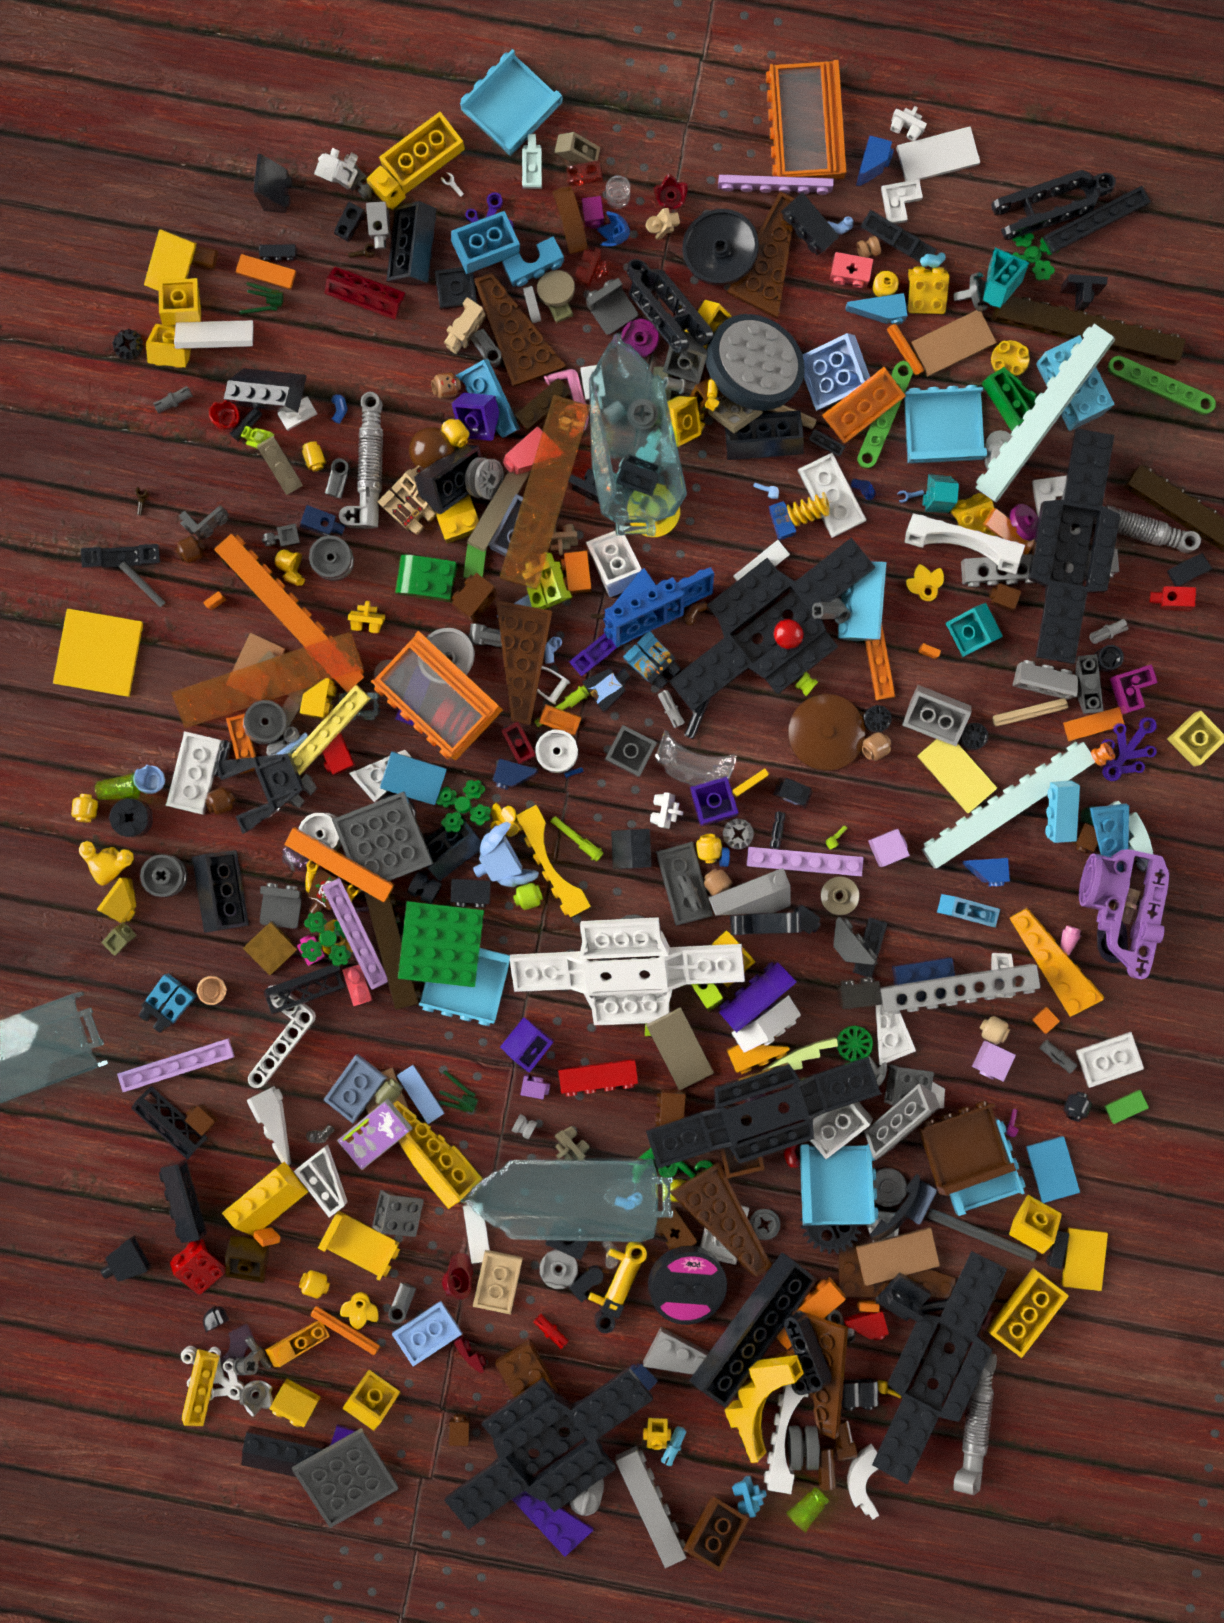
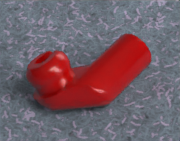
(790, 1156)

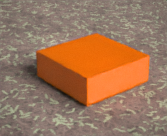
(214, 601)
(929, 651)
(1045, 1020)
(266, 1237)
(868, 1305)

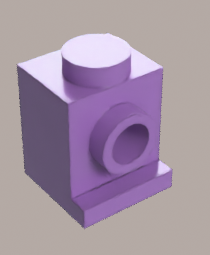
(534, 1087)

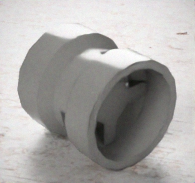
(524, 1126)

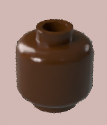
(190, 549)
(219, 801)

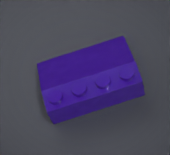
(757, 996)

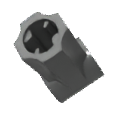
(486, 347)
(337, 480)
(831, 610)
(482, 636)
(402, 1301)

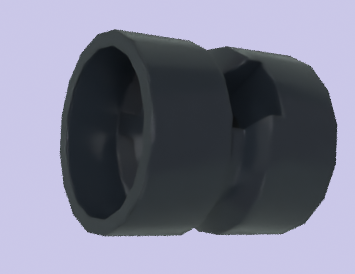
(1109, 658)
(424, 888)

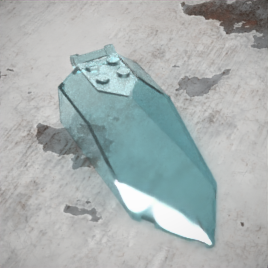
(613, 386)
(46, 1047)
(573, 1199)

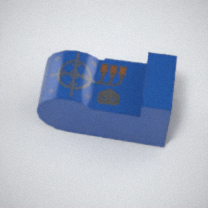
(781, 520)

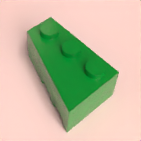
(1009, 396)

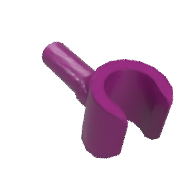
(1010, 1129)

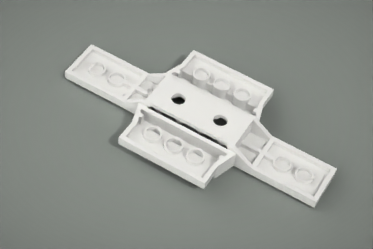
(627, 995)

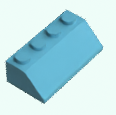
(866, 607)

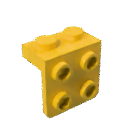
(928, 290)
(973, 512)

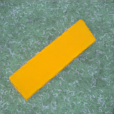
(200, 1388)

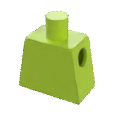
(710, 996)

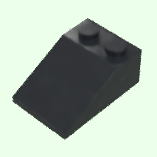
(272, 185)

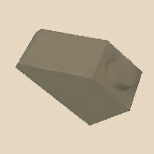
(576, 148)

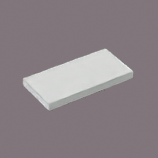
(938, 154)
(213, 334)
(827, 477)
(193, 773)

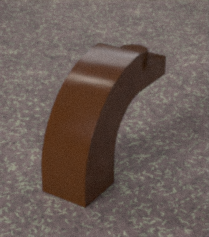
(570, 219)

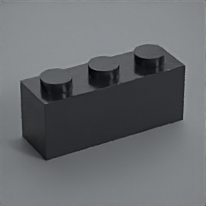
(809, 224)

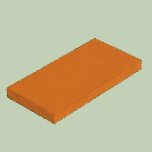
(864, 405)

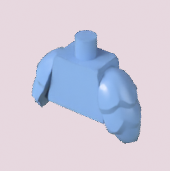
(500, 860)

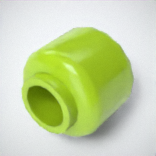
(528, 896)

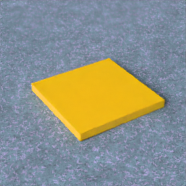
(98, 652)

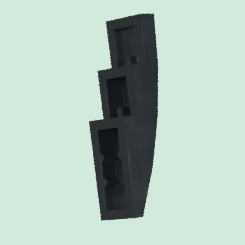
(896, 236)

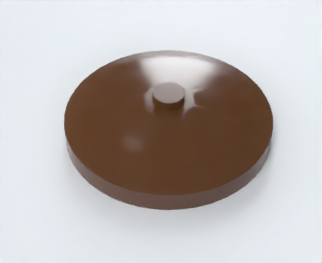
(826, 732)

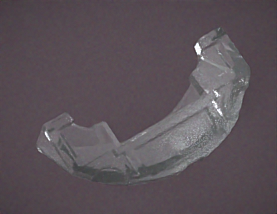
(689, 766)

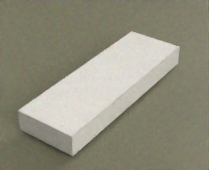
(775, 553)
(476, 1234)

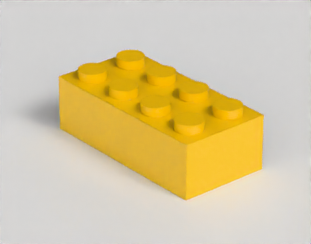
(422, 152)
(1027, 1312)

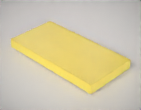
(957, 773)

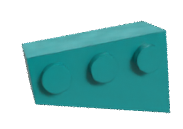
(1003, 277)
(940, 494)

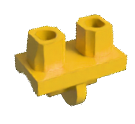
(357, 618)

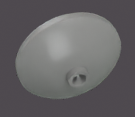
(456, 645)

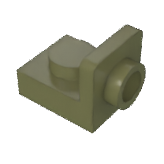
(118, 938)

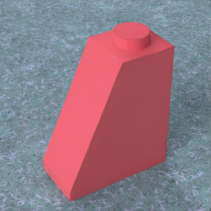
(522, 456)

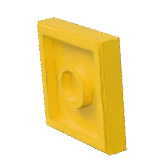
(749, 783)

